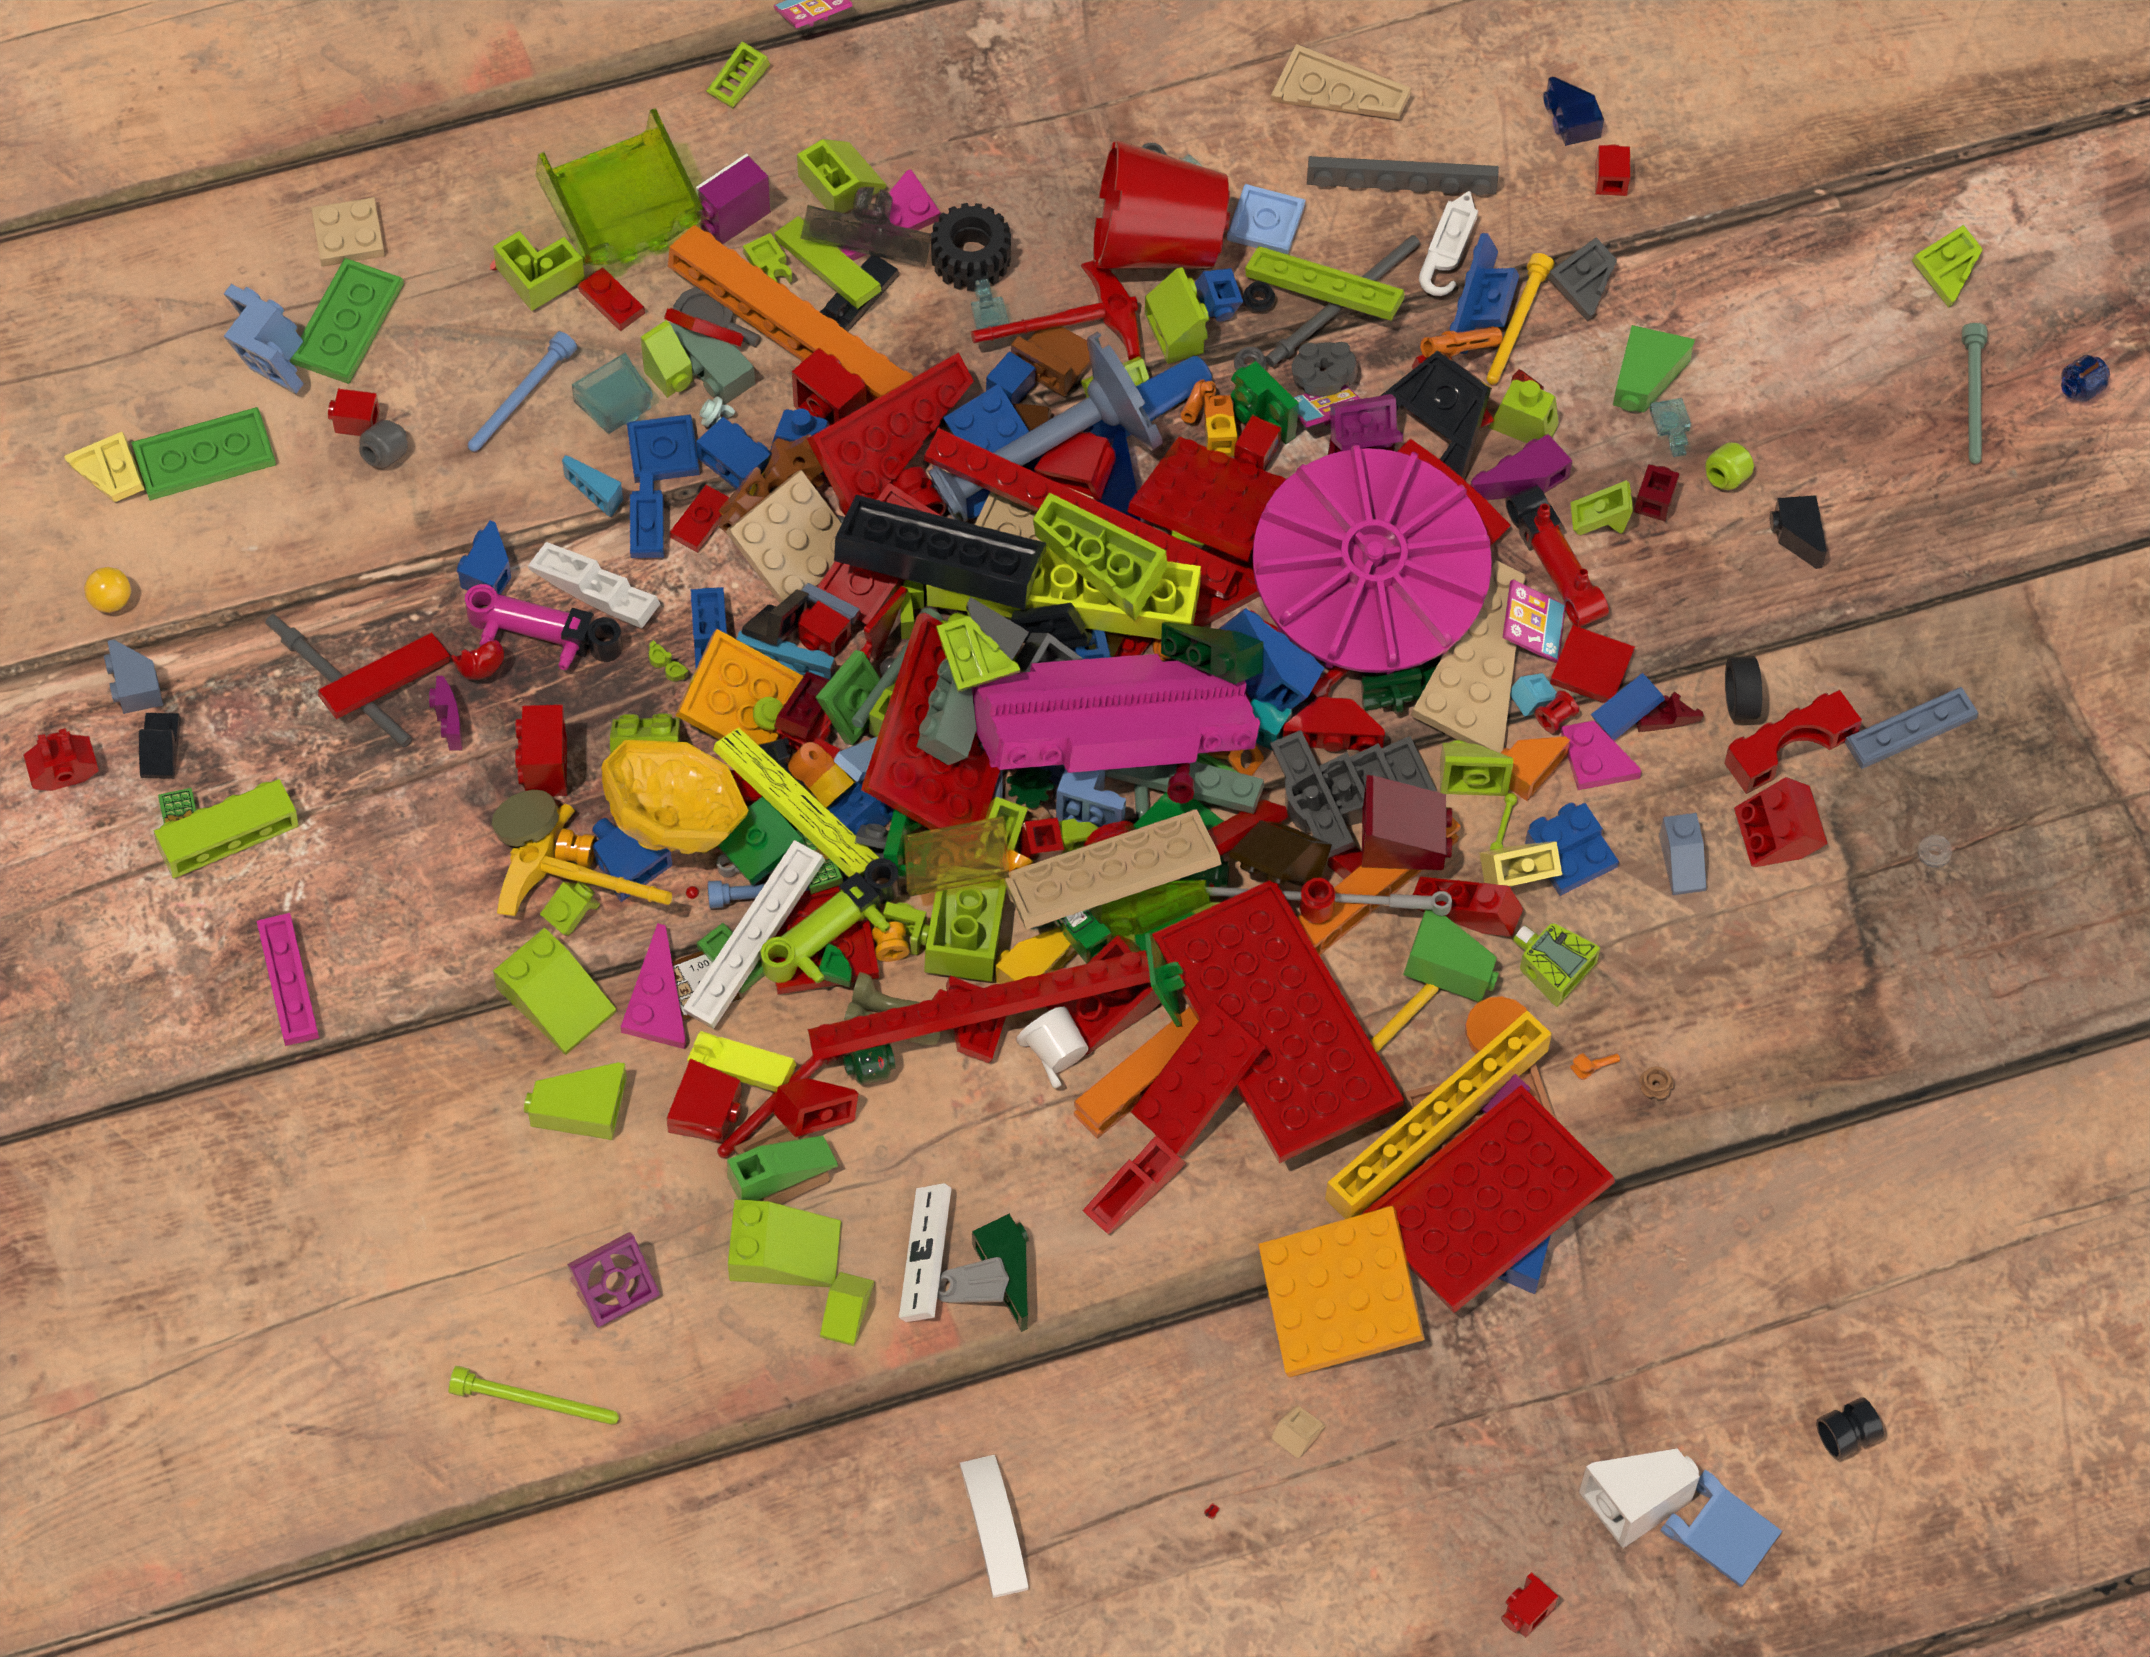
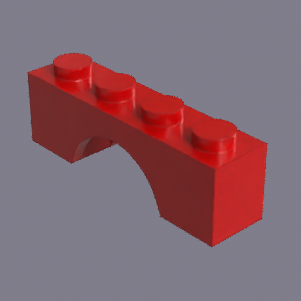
(1824, 722)

